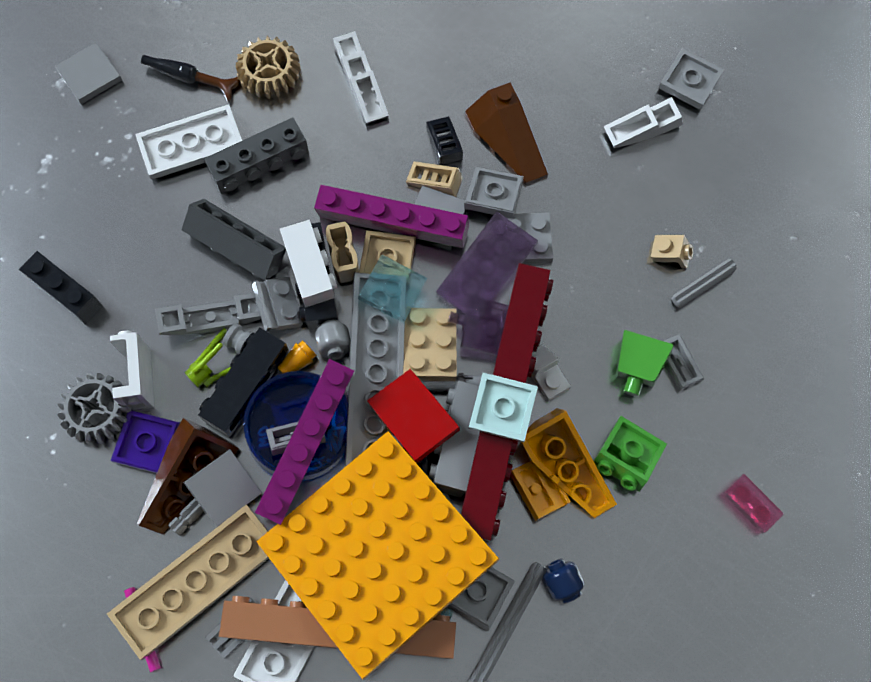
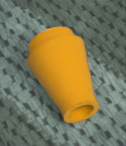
(297, 358)

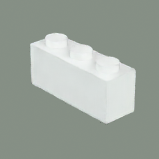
(308, 263)

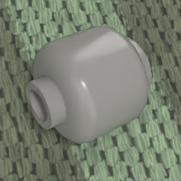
(332, 339)

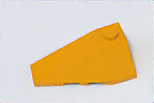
(563, 457)

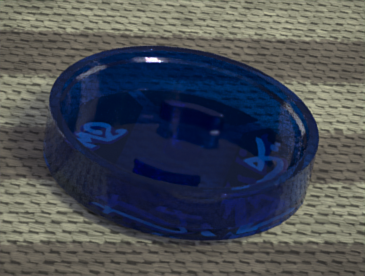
(283, 402)

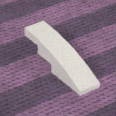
(360, 77)

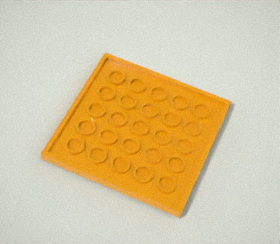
(377, 554)

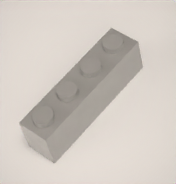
(457, 454)

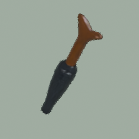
(190, 74)

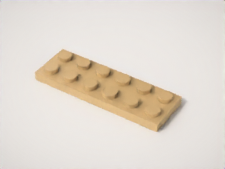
(190, 583)

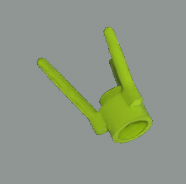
(199, 370)

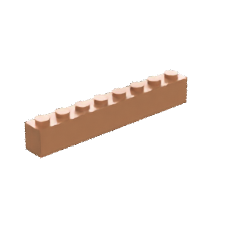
(298, 626)

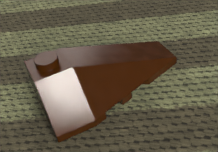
(504, 127)
(187, 453)

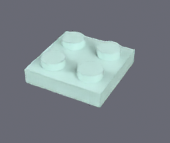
(503, 407)

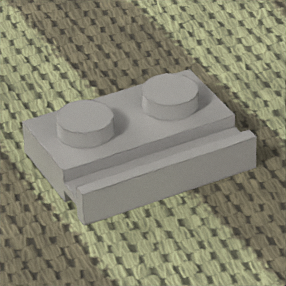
(277, 304)

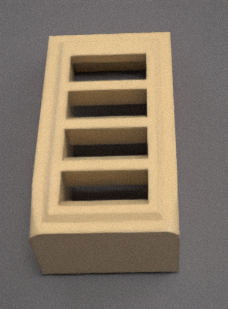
(450, 176)

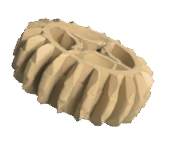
(269, 75)

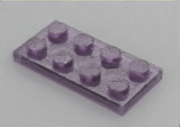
(487, 263)

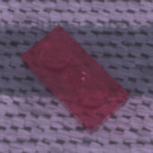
(753, 503)

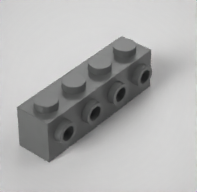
(257, 155)
(233, 239)

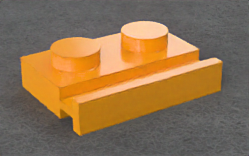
(538, 490)

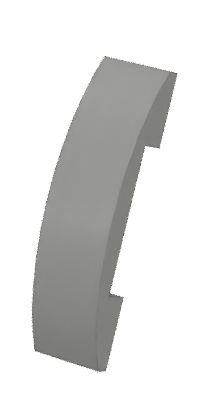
(208, 317)

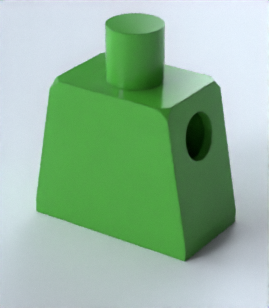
(641, 361)

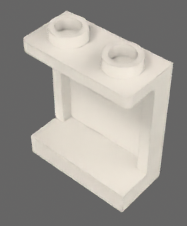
(139, 392)

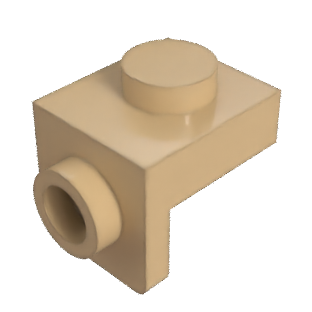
(672, 249)

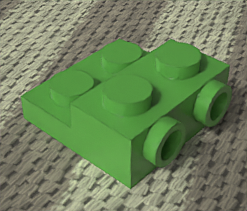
(629, 454)

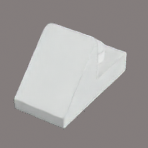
(548, 374)

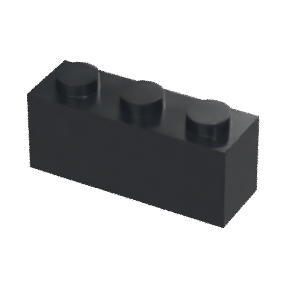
(61, 287)

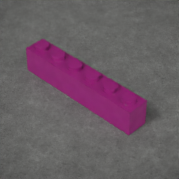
(392, 216)
(304, 442)

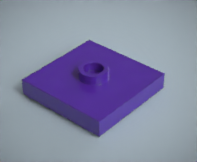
(143, 441)

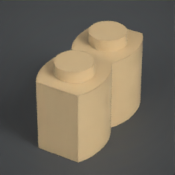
(342, 251)

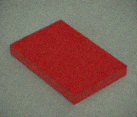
(413, 415)

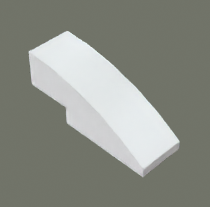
(644, 123)

